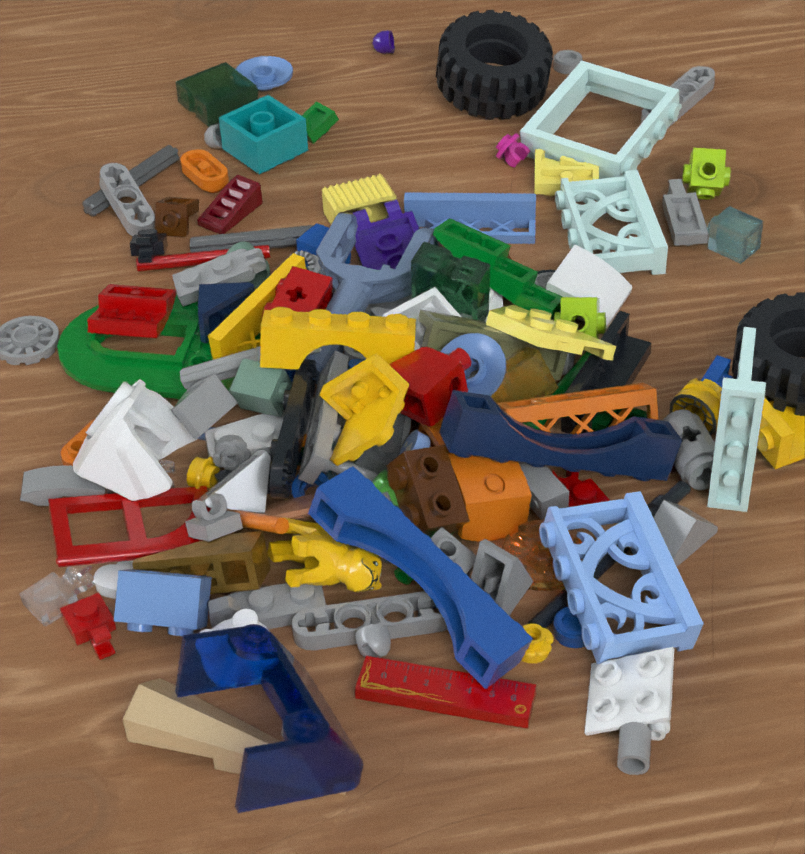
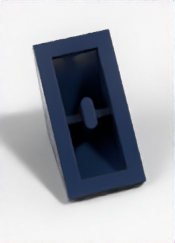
(218, 302)

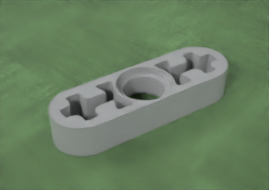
(127, 188)

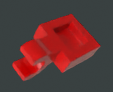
(92, 622)

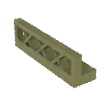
(444, 328)

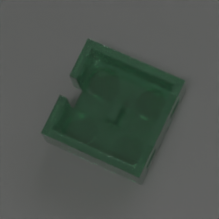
(215, 92)
(460, 281)

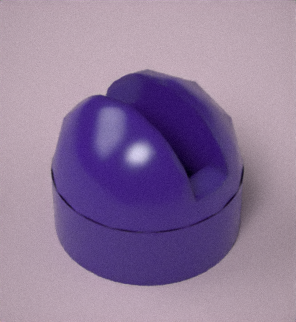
(384, 42)

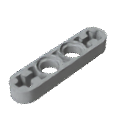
(692, 88)
(371, 612)

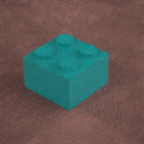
(263, 134)

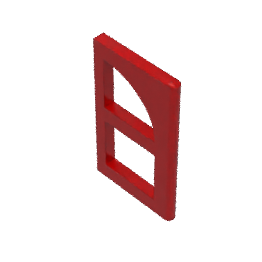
(138, 544)

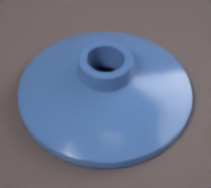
(266, 71)
(486, 357)

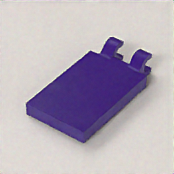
(385, 239)

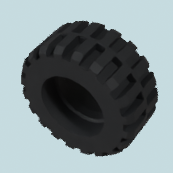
(490, 88)
(777, 349)

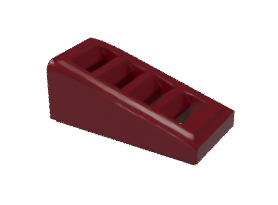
(240, 198)

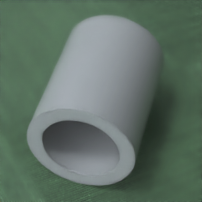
(634, 748)

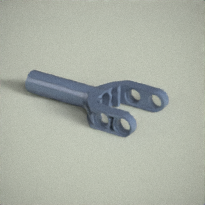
(357, 285)

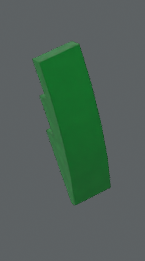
(506, 276)

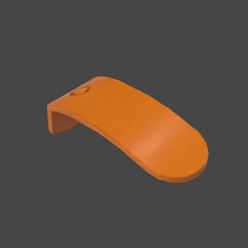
(492, 493)

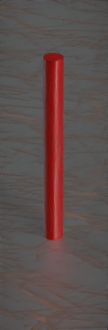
(188, 259)

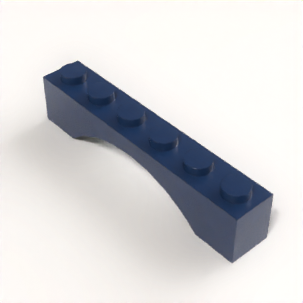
(631, 448)

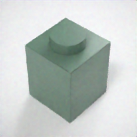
(260, 388)

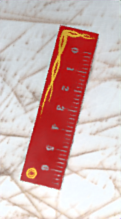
(445, 692)

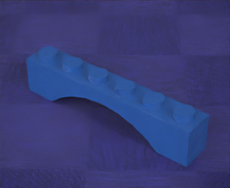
(481, 632)

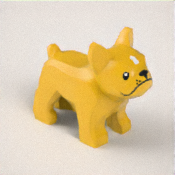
(325, 559)

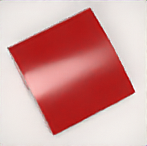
(132, 311)

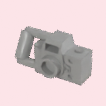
(545, 489)

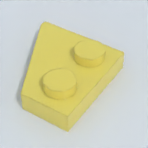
(549, 172)

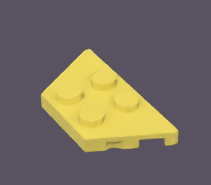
(539, 330)

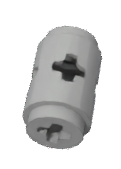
(696, 451)

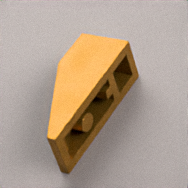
(232, 561)

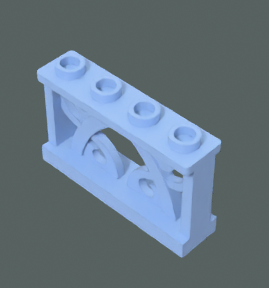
(596, 602)

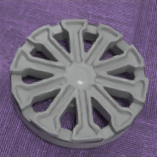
(29, 335)

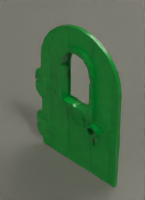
(106, 368)

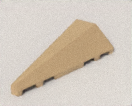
(189, 726)

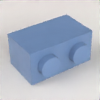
(162, 600)

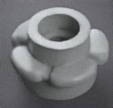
(228, 446)

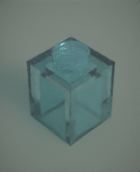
(734, 234)

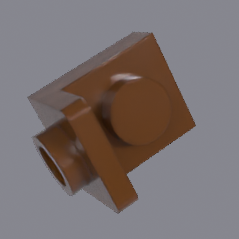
(174, 214)

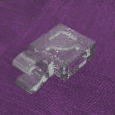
(53, 592)

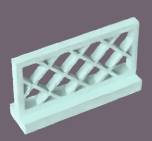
(737, 433)

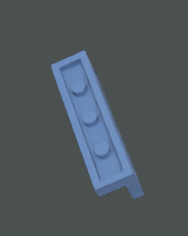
(478, 210)

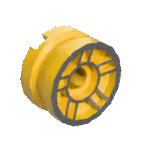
(701, 399)

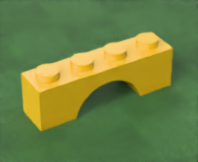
(292, 335)

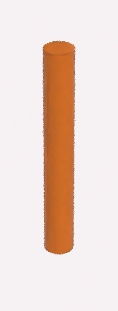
(263, 522)

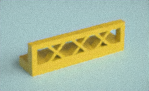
(244, 323)

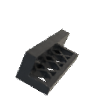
(602, 373)

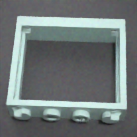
(613, 84)

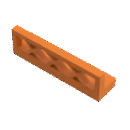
(584, 402)

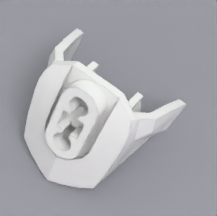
(129, 441)

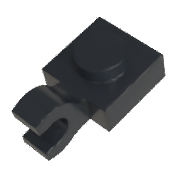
(148, 244)

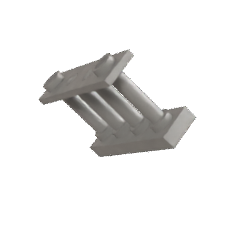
(324, 430)

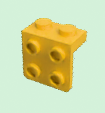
(369, 401)
(781, 435)

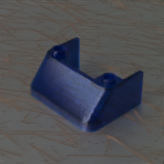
(315, 751)

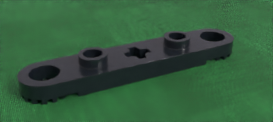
(287, 448)

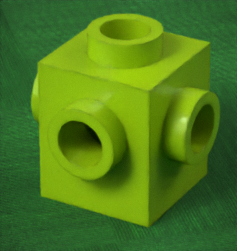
(706, 173)
(587, 308)

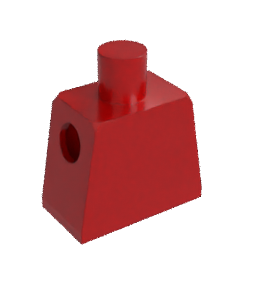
(431, 381)

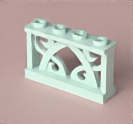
(613, 194)

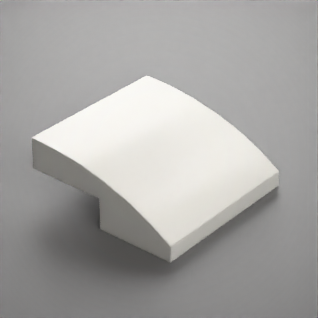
(590, 276)

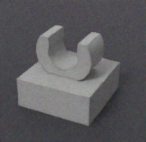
(215, 523)

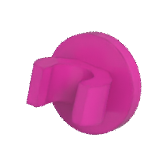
(512, 150)

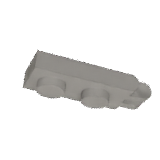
(228, 268)

